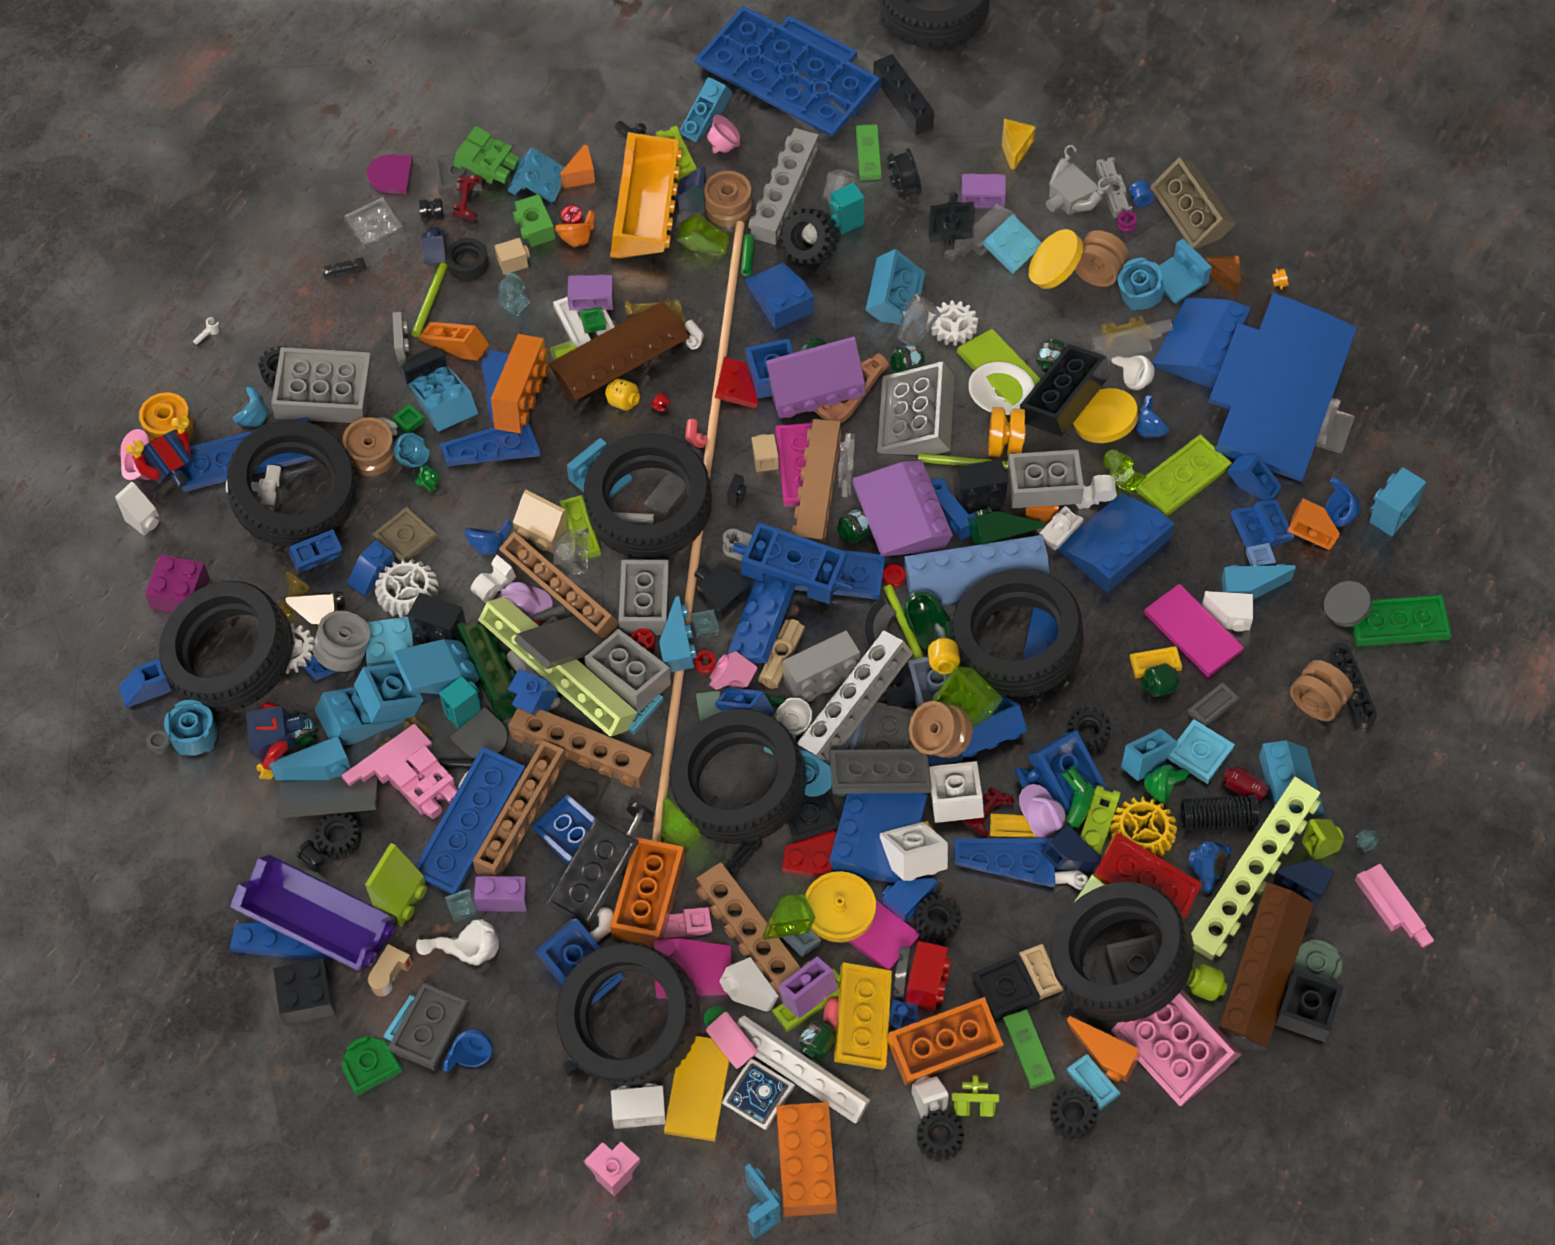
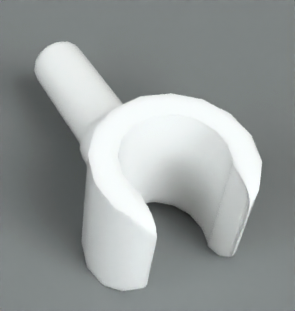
(210, 329)

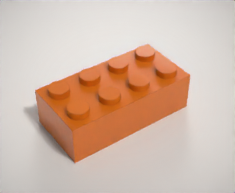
(519, 383)
(648, 892)
(944, 1041)
(806, 1159)

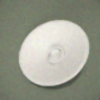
(985, 395)

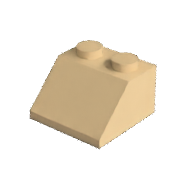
(539, 521)

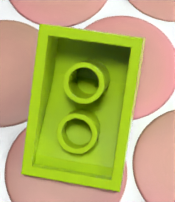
(396, 885)

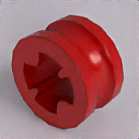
(705, 654)

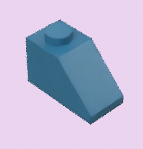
(1147, 753)

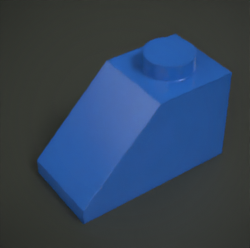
(1254, 477)
(369, 566)
(744, 699)
(906, 896)

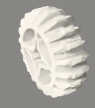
(404, 581)

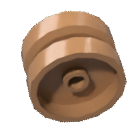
(728, 198)
(1101, 258)
(369, 446)
(1321, 690)
(940, 729)

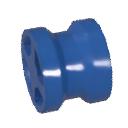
(1142, 194)

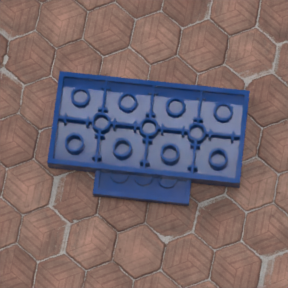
(763, 54)
(1280, 384)

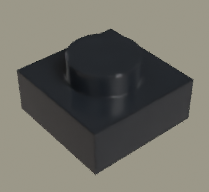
(736, 490)

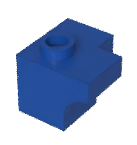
(532, 692)

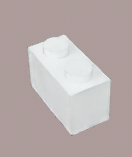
(638, 1106)

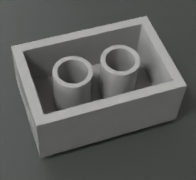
(1045, 478)
(644, 595)
(820, 667)
(629, 670)

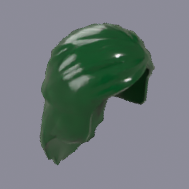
(927, 617)

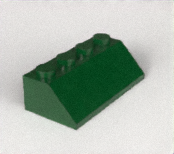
(490, 667)

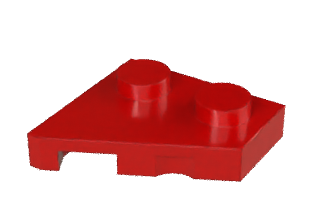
(735, 384)
(810, 856)

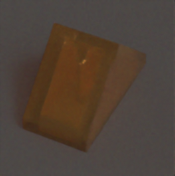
(1226, 272)

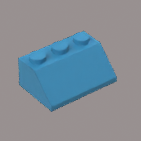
(893, 286)
(1280, 764)

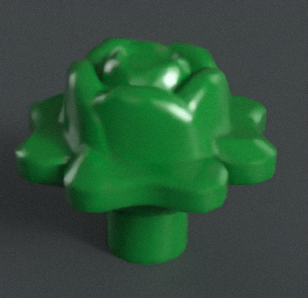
(428, 478)

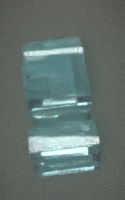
(510, 294)

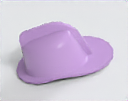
(527, 598)
(1041, 811)

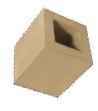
(512, 256)
(765, 452)

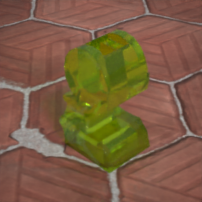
(1120, 467)

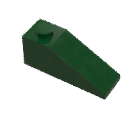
(998, 525)

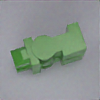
(486, 156)

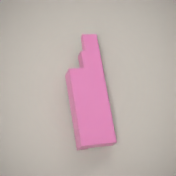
(388, 756)
(1392, 904)

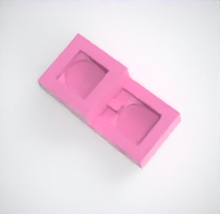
(689, 924)

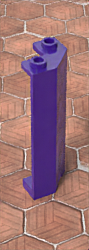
(314, 912)

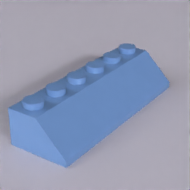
(956, 570)

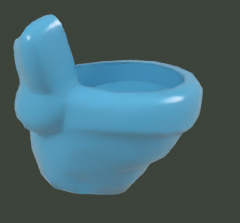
(254, 413)

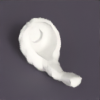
(473, 945)

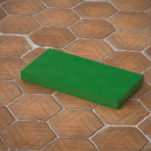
(1403, 621)

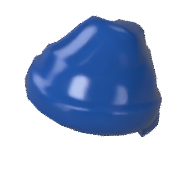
(1148, 423)
(1342, 504)
(488, 541)
(469, 1049)

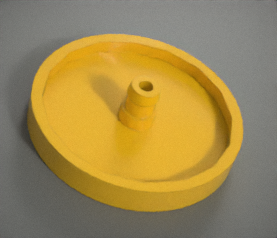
(1055, 259)
(1107, 416)
(841, 905)

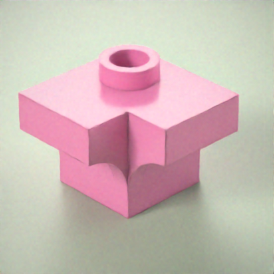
(732, 671)
(612, 1167)

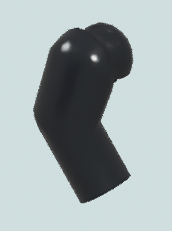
(622, 128)

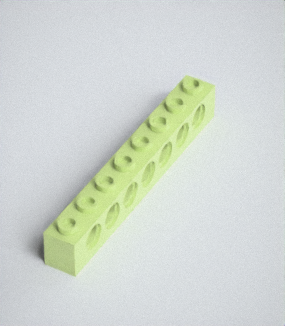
(1296, 793)

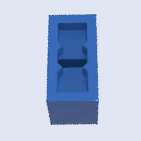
(315, 551)

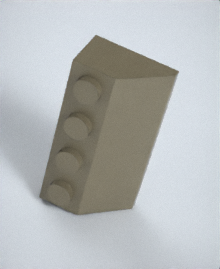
(1192, 204)

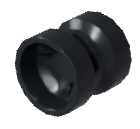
(426, 209)

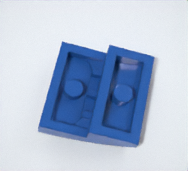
(1262, 524)

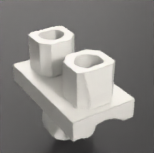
(1060, 528)

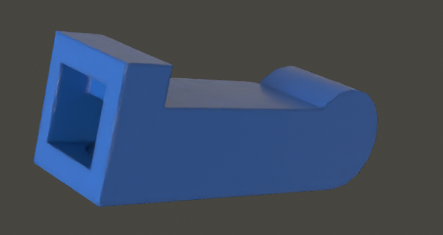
(953, 511)

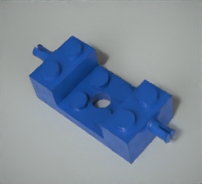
(817, 569)

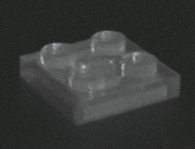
(373, 223)
(846, 465)

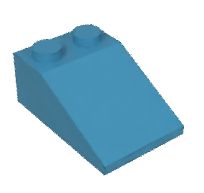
(434, 665)

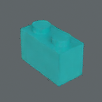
(847, 208)
(460, 701)

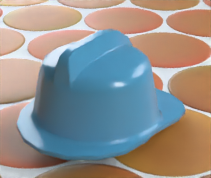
(817, 774)

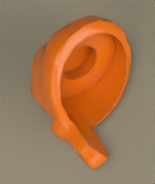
(577, 234)

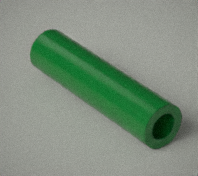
(747, 254)

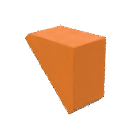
(578, 170)

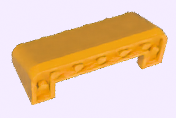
(646, 196)

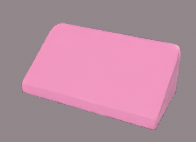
(731, 1040)

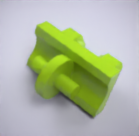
(962, 1100)

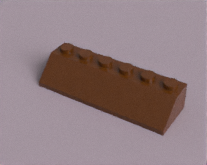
(618, 351)
(1266, 965)

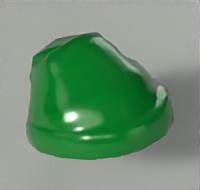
(1161, 781)

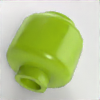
(1207, 982)

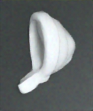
(1136, 371)

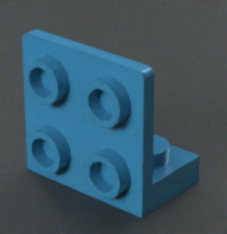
(537, 174)
(1184, 272)
(579, 468)
(766, 1212)

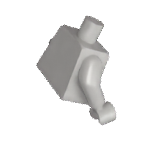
(1073, 189)

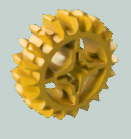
(1139, 816)

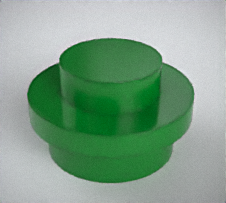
(712, 1014)

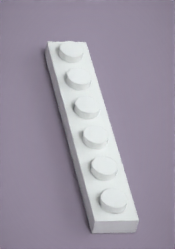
(804, 1072)

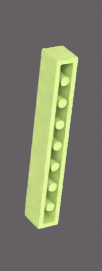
(570, 679)

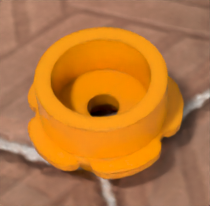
(1280, 278)

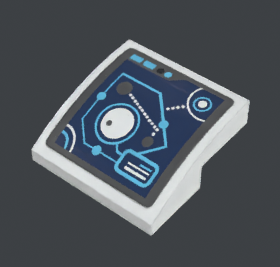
(758, 1093)

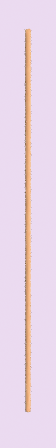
(696, 544)

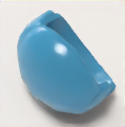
(411, 450)

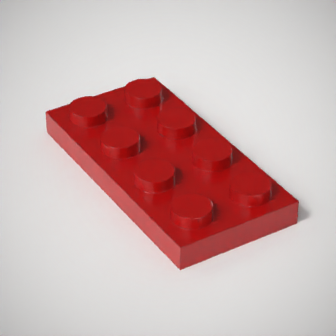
(1132, 863)

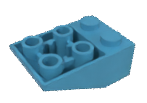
(443, 398)
(345, 716)

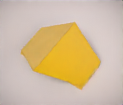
(1016, 141)

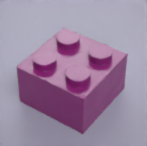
(174, 581)

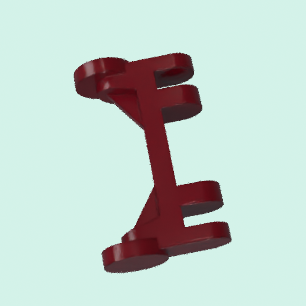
(466, 185)
(998, 798)

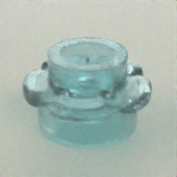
(1366, 840)

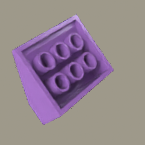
(816, 377)
(903, 509)

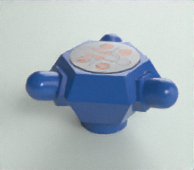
(1210, 863)

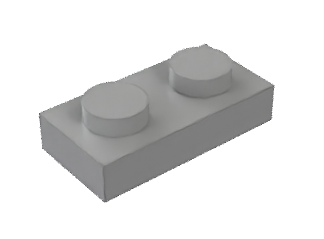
(401, 343)

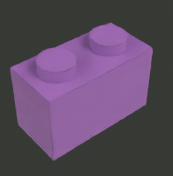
(983, 190)
(590, 292)
(501, 894)
(808, 987)

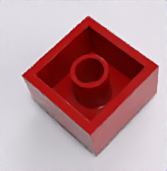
(928, 976)

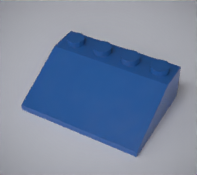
(1200, 339)
(1117, 540)
(858, 839)

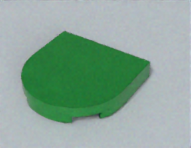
(369, 1064)

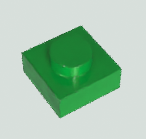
(592, 320)
(408, 419)

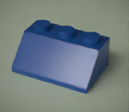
(1002, 725)

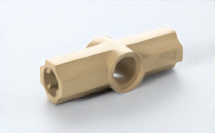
(787, 643)

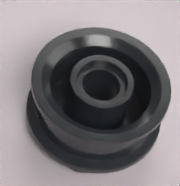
(904, 174)

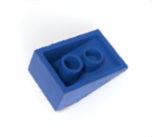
(781, 295)
(1058, 757)
(564, 827)
(566, 949)

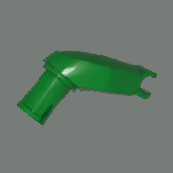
(1082, 798)

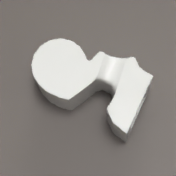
(1101, 489)
(488, 585)

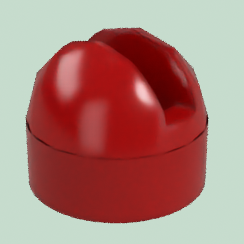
(659, 402)

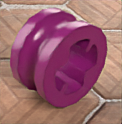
(1126, 227)

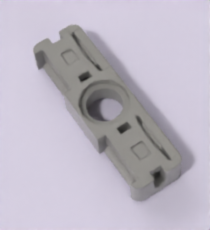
(1116, 199)

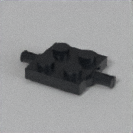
(951, 221)

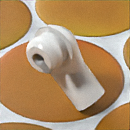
(696, 337)
(1074, 878)
(605, 919)

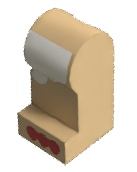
(387, 969)

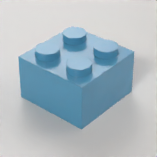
(1396, 501)
(386, 693)

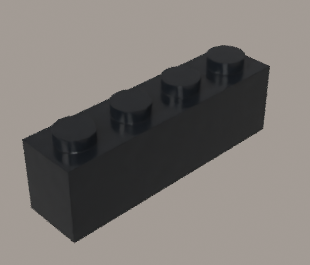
(904, 94)

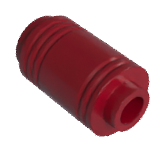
(1245, 783)

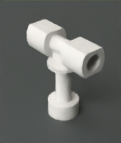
(267, 487)

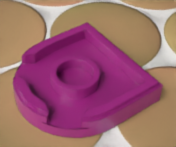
(390, 173)

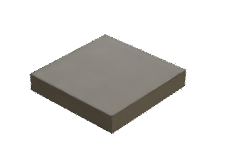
(405, 535)

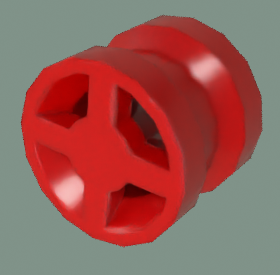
(645, 637)

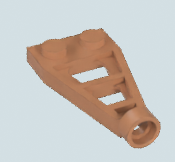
(841, 412)

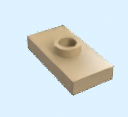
(1040, 970)

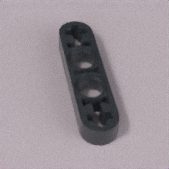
(1358, 685)

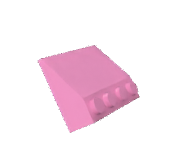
(1180, 1047)

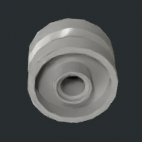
(341, 641)

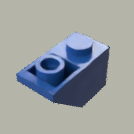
(144, 684)

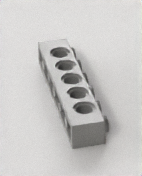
(784, 185)
(856, 696)

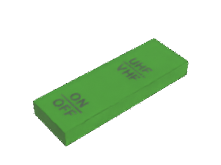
(868, 152)
(1028, 1049)

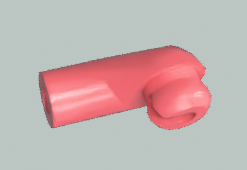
(692, 436)
(830, 1012)

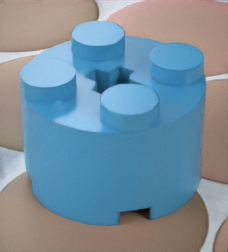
(1141, 284)
(191, 728)

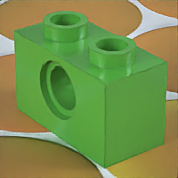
(534, 221)

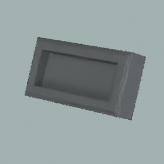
(1213, 705)

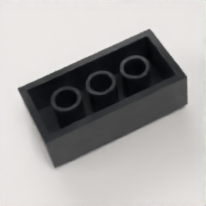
(1065, 390)

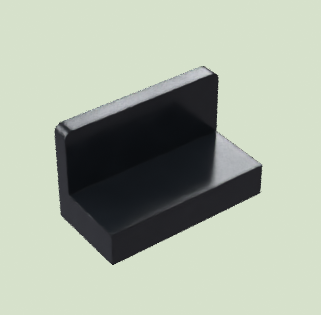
(421, 364)

